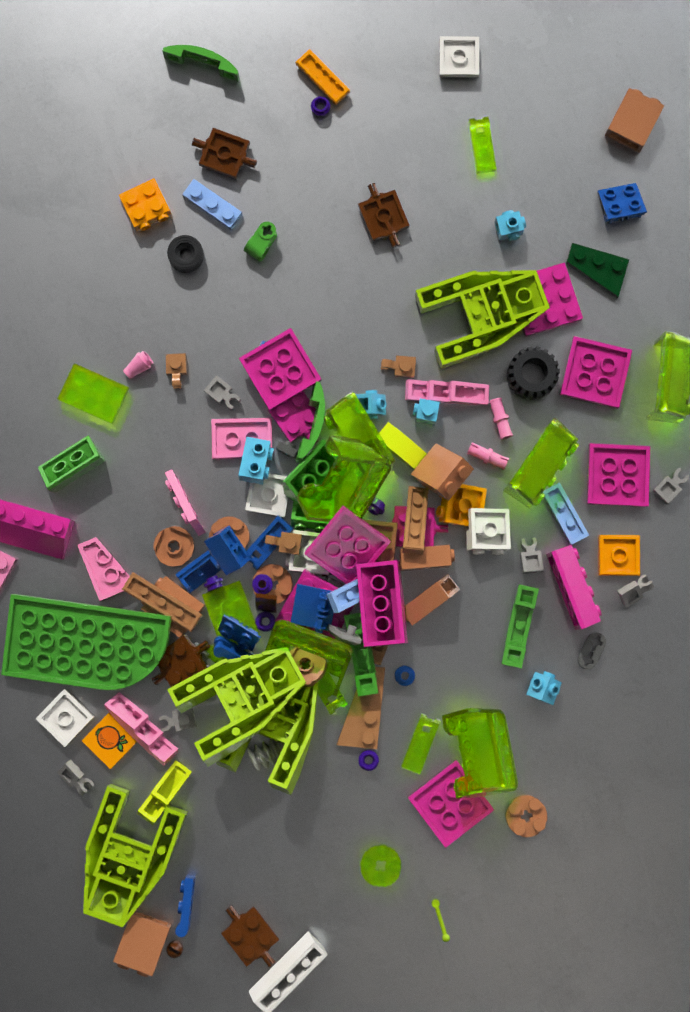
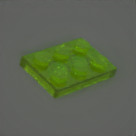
(93, 393)
(232, 602)

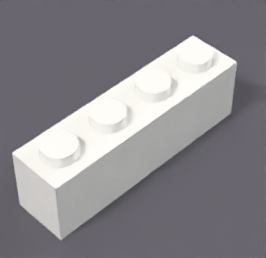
(287, 973)

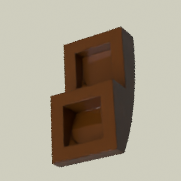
(266, 603)

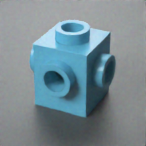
(510, 225)
(373, 403)
(544, 687)

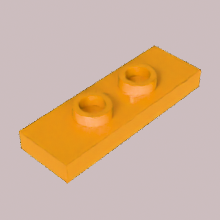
(322, 77)

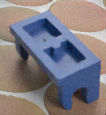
(227, 550)
(198, 571)

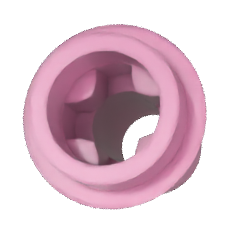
(139, 364)

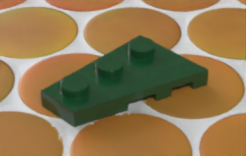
(599, 266)

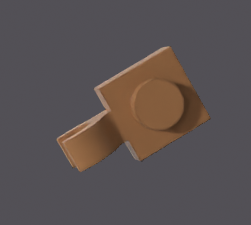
(176, 366)
(402, 366)
(288, 543)

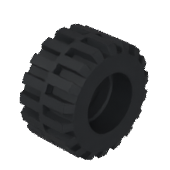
(537, 357)

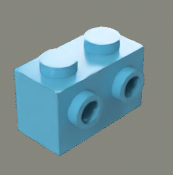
(255, 460)

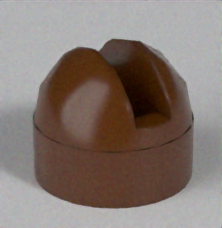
(176, 945)

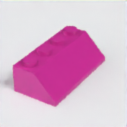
(34, 529)
(573, 587)
(382, 603)

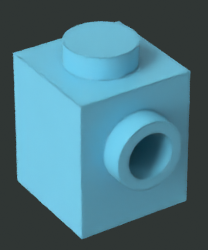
(426, 411)

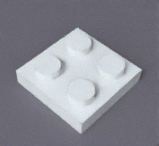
(459, 56)
(268, 497)
(65, 717)

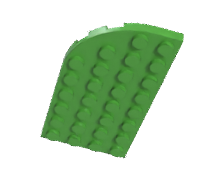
(82, 643)

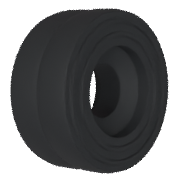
(185, 265)

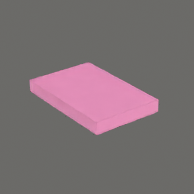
(231, 434)

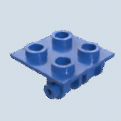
(622, 202)
(312, 608)
(242, 635)

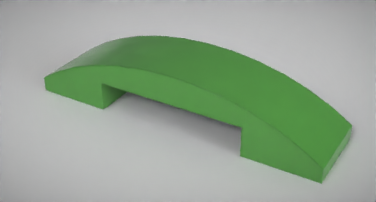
(178, 53)
(316, 400)
(519, 626)
(362, 660)

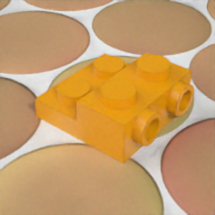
(145, 205)
(456, 509)

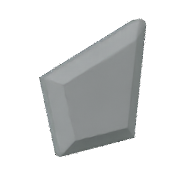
(347, 636)

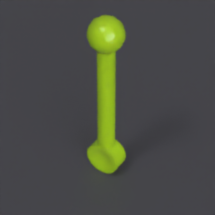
(435, 903)

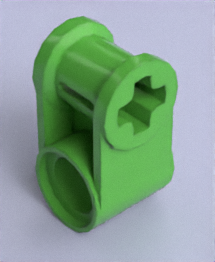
(259, 243)

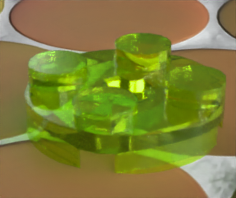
(378, 877)

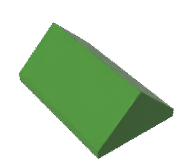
(70, 464)
(311, 470)

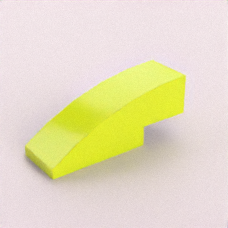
(402, 446)
(164, 792)

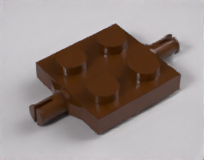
(224, 153)
(383, 215)
(181, 661)
(250, 936)

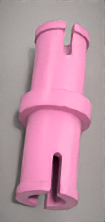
(501, 418)
(488, 456)

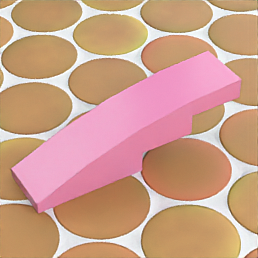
(447, 392)
(140, 728)

